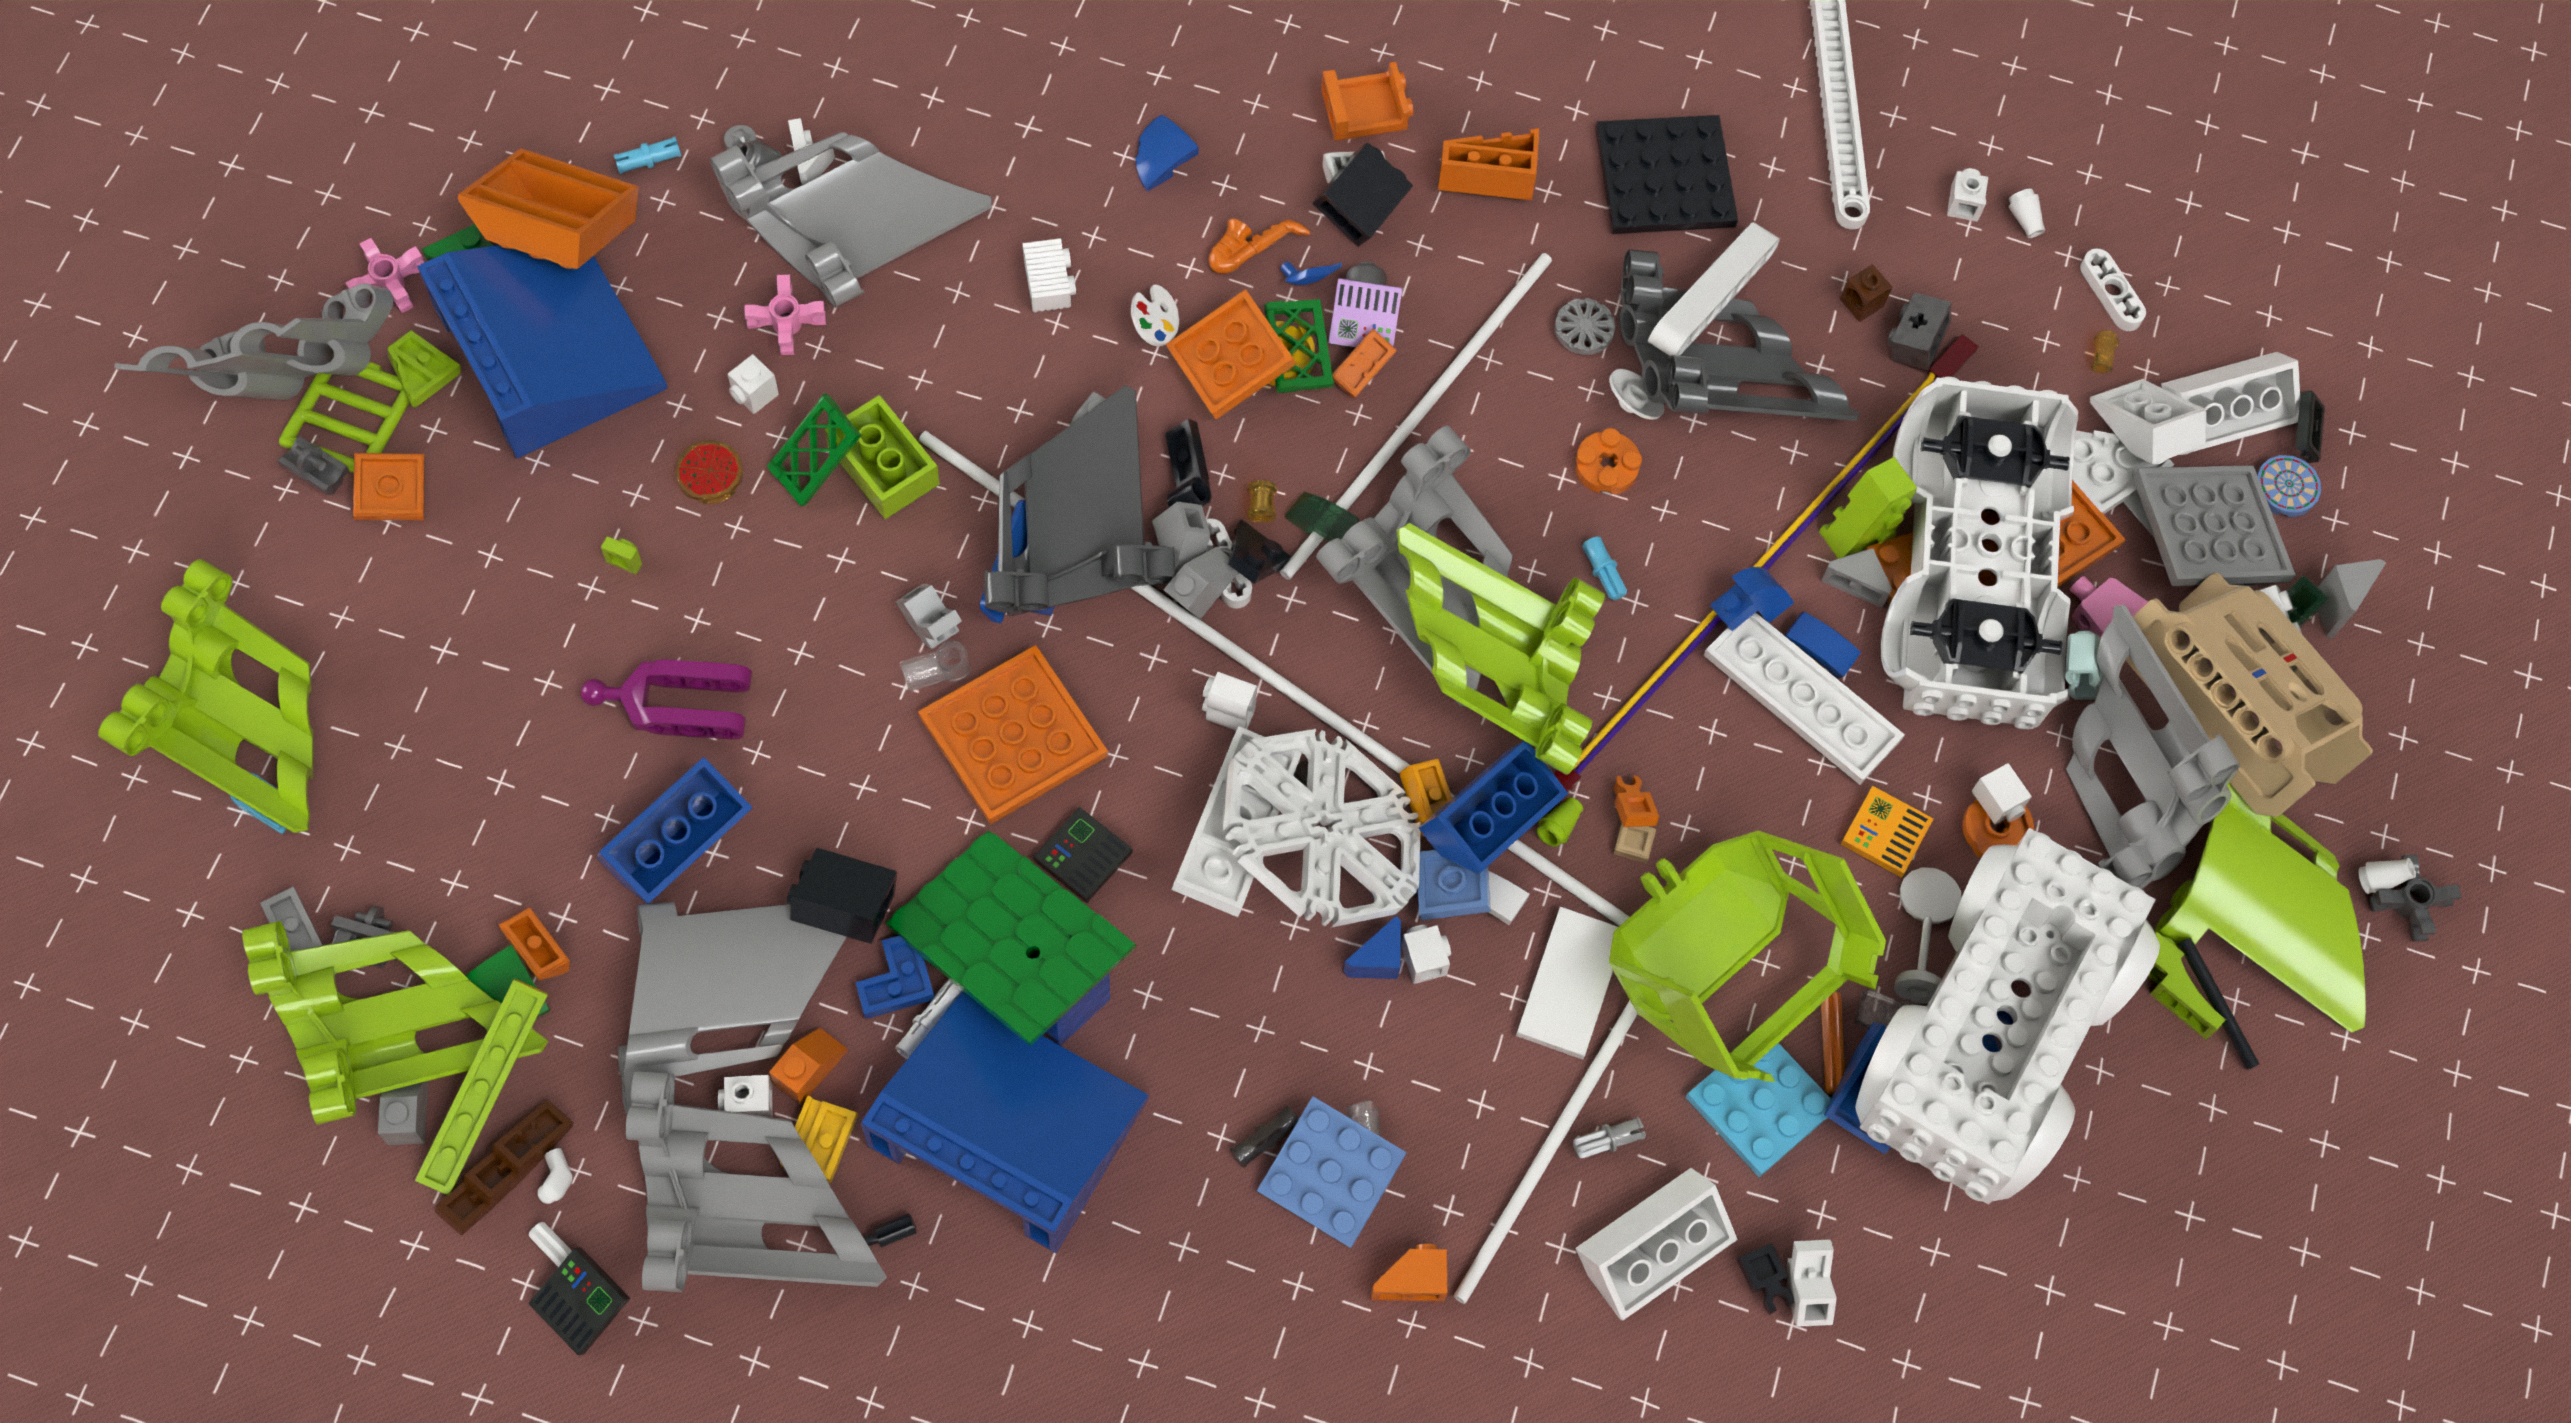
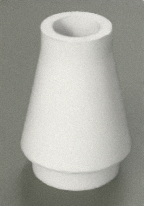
(2027, 211)
(2385, 874)

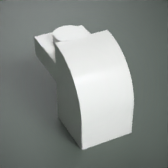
(1811, 1283)

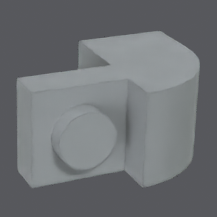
(928, 615)

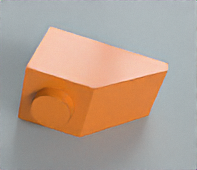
(807, 1064)
(1415, 1277)

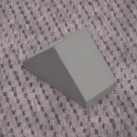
(1859, 576)

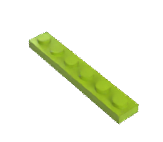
(481, 1087)

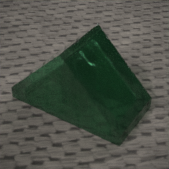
(2305, 600)

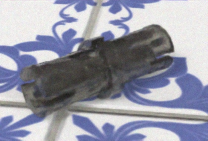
(1265, 1136)

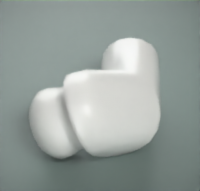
(558, 1179)

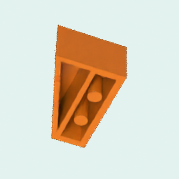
(1491, 166)

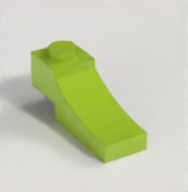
(2179, 993)

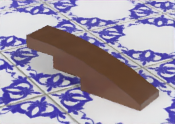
(504, 1167)

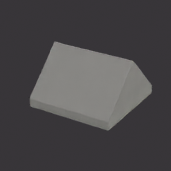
(2346, 589)

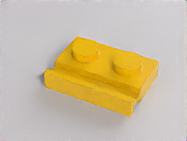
(825, 1133)

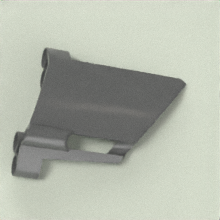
(1079, 517)

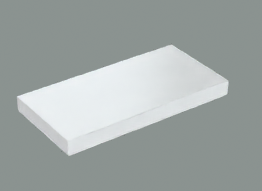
(1569, 984)

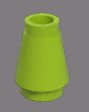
(1559, 823)

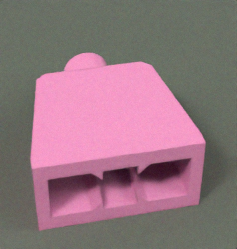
(2097, 604)

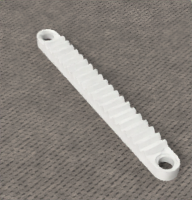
(1840, 111)

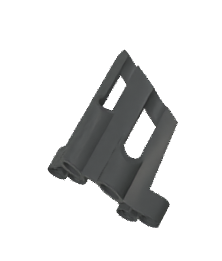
(1710, 373)

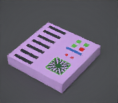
(1362, 308)

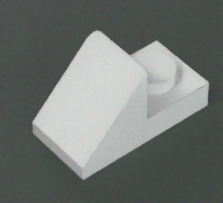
(816, 166)

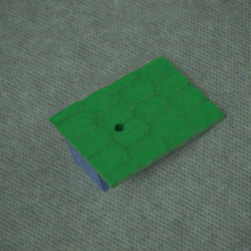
(1014, 941)

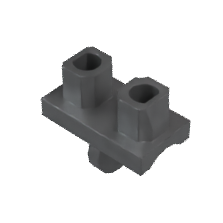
(314, 466)
(364, 926)

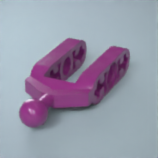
(680, 675)

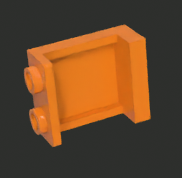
(1366, 103)

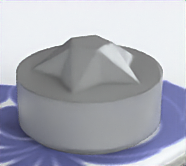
(738, 135)

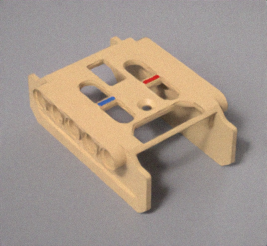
(2273, 676)

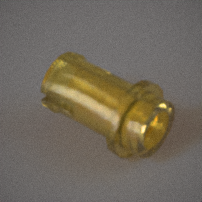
(2105, 344)

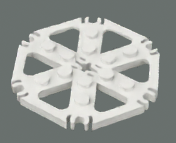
(1322, 848)

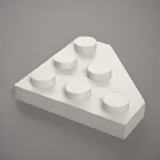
(2105, 468)

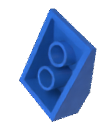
(1843, 1102)

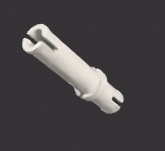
(928, 1019)

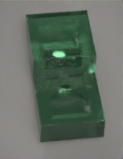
(1321, 516)

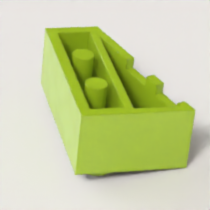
(1873, 512)

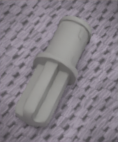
(1608, 1138)

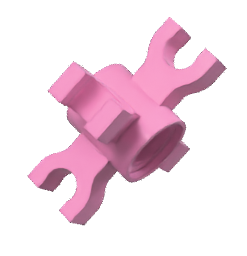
(384, 264)
(783, 303)

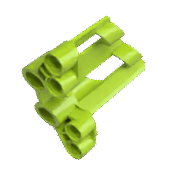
(1520, 644)
(202, 712)
(369, 1043)

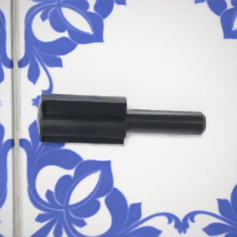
(892, 1231)

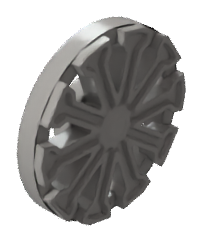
(1584, 326)

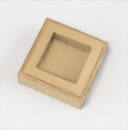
(1635, 843)

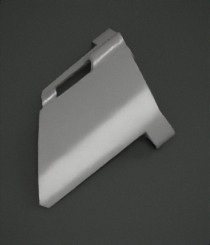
(847, 216)
(718, 976)

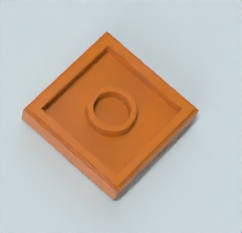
(388, 486)

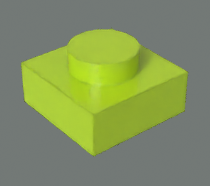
(621, 554)

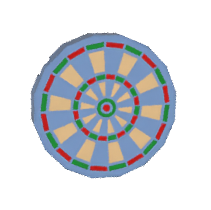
(2289, 485)

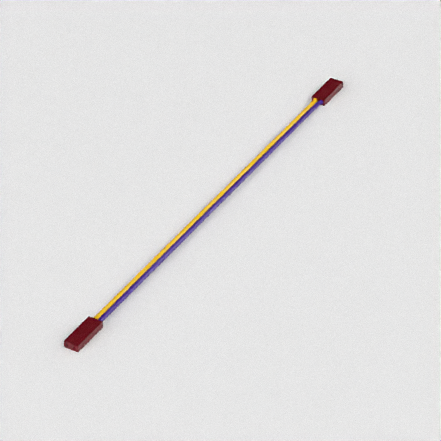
(1945, 366)

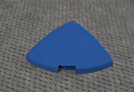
(1161, 150)

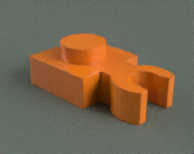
(1633, 806)

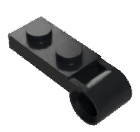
(1188, 465)

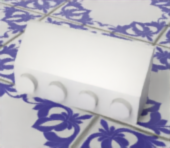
(2243, 397)
(1657, 1243)

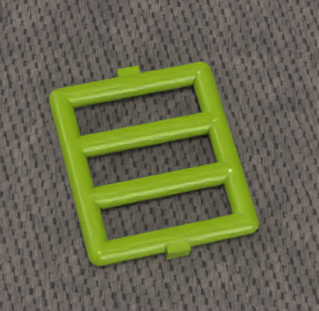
(320, 387)

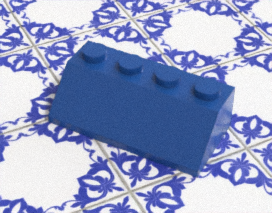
(1494, 809)
(674, 831)

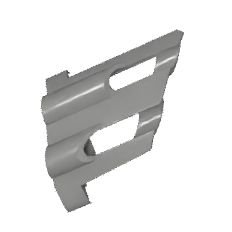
(241, 368)
(1422, 498)
(2173, 767)
(714, 1219)

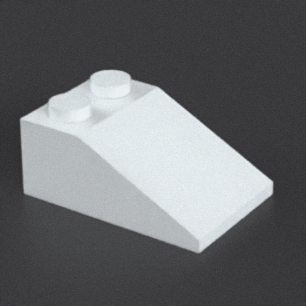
(2152, 420)

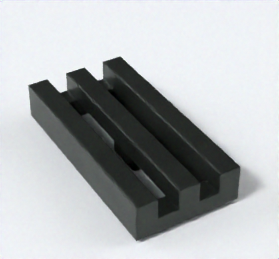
(2310, 426)

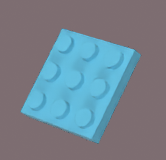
(1761, 1116)

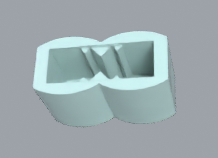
(2081, 665)

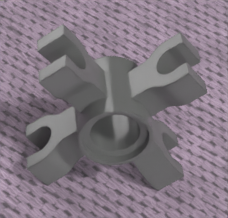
(2420, 921)

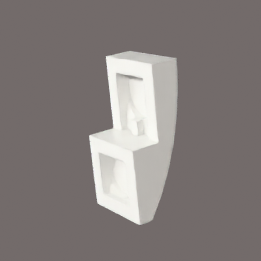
(1505, 898)

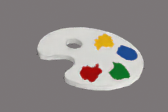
(1150, 321)

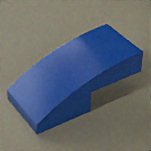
(1823, 644)

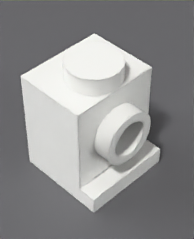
(1967, 189)

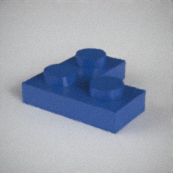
(900, 988)

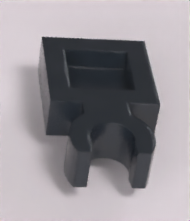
(1765, 1272)

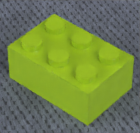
(886, 459)

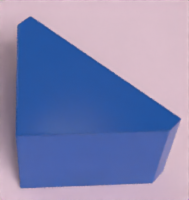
(1379, 955)

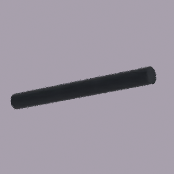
(2218, 1003)

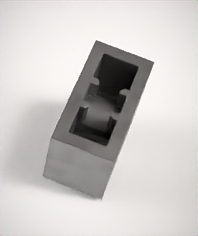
(1920, 330)

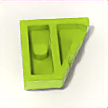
(421, 367)

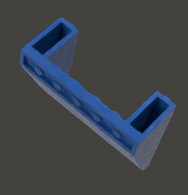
(541, 341)
(1006, 1118)

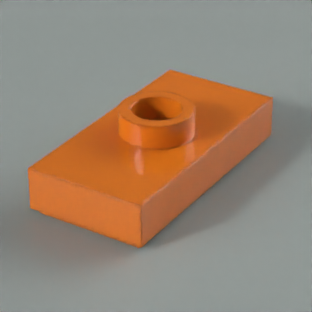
(1363, 363)

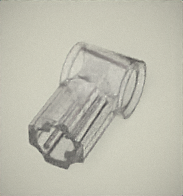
(932, 667)

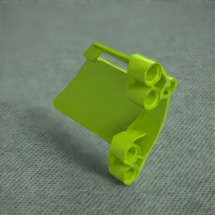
(2276, 910)

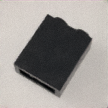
(1362, 194)
(842, 895)

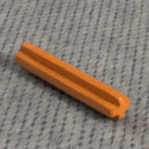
(1832, 1042)

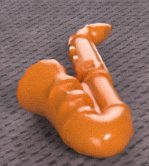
(1235, 250)

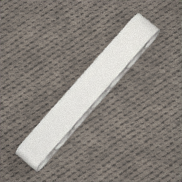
(1714, 290)

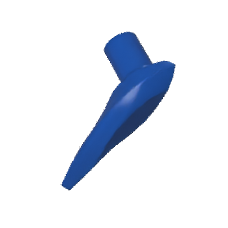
(1307, 276)

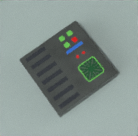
(1083, 854)
(579, 1301)

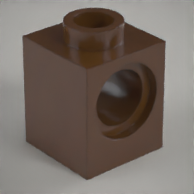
(1866, 293)

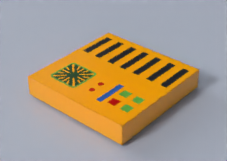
(1887, 831)

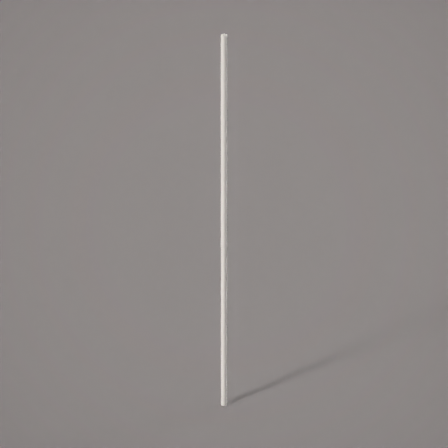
(1290, 690)

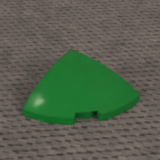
(498, 973)

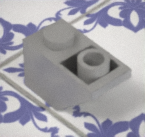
(1185, 529)

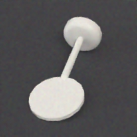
(1933, 899)

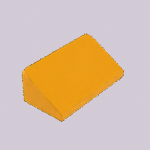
(1425, 788)

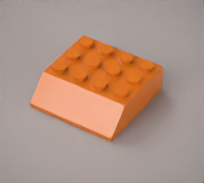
(549, 208)

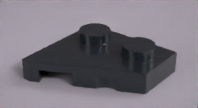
(1255, 554)

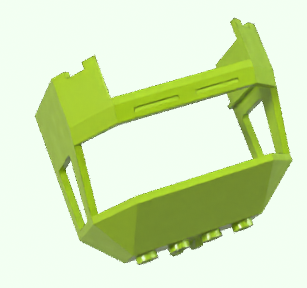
(1720, 918)

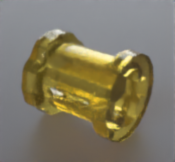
(1262, 501)

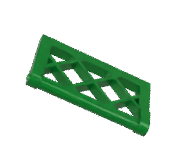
(1292, 310)
(790, 480)

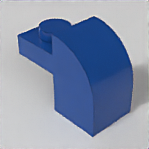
(1753, 592)

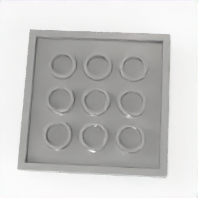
(2212, 524)

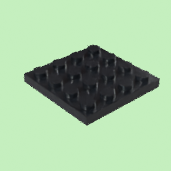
(1666, 174)

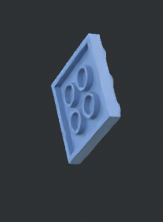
(1332, 1172)

